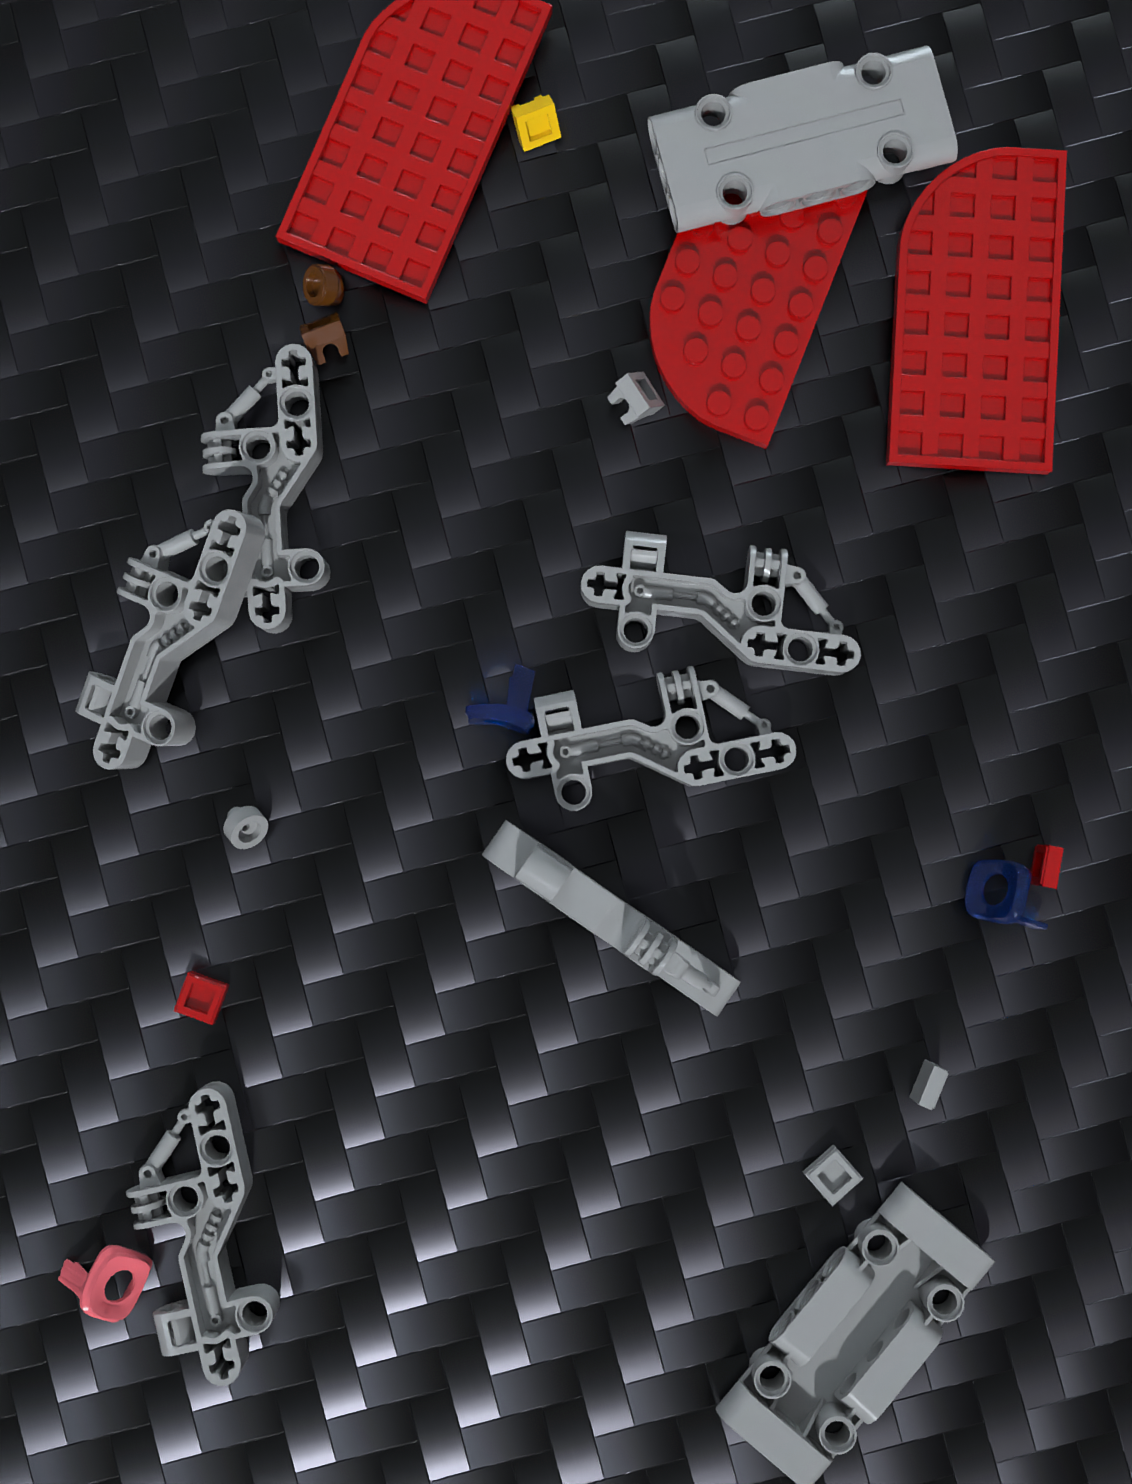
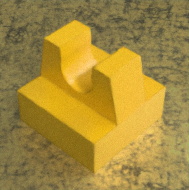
(536, 122)

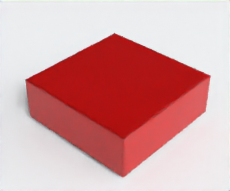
(1046, 865)
(201, 997)

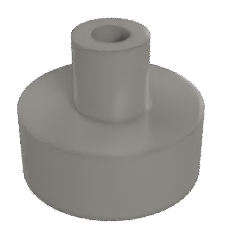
(245, 827)

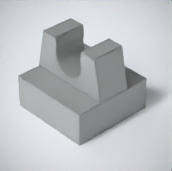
(640, 395)

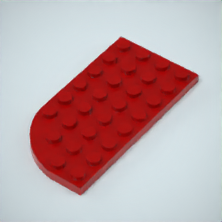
(412, 137)
(742, 311)
(979, 316)

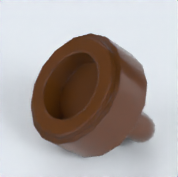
(323, 285)

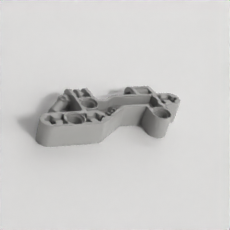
(275, 480)
(724, 613)
(174, 631)
(658, 747)
(610, 918)
(212, 1304)

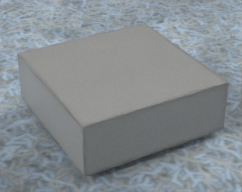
(929, 1084)
(832, 1175)

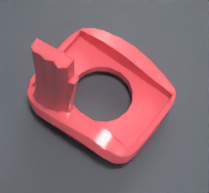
(91, 1285)

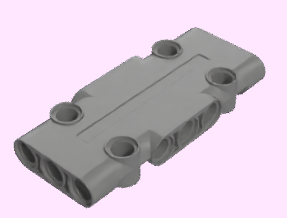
(802, 138)
(854, 1336)

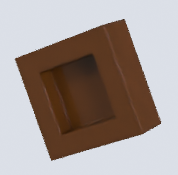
(323, 332)

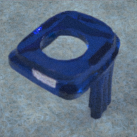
(515, 713)
(1013, 906)

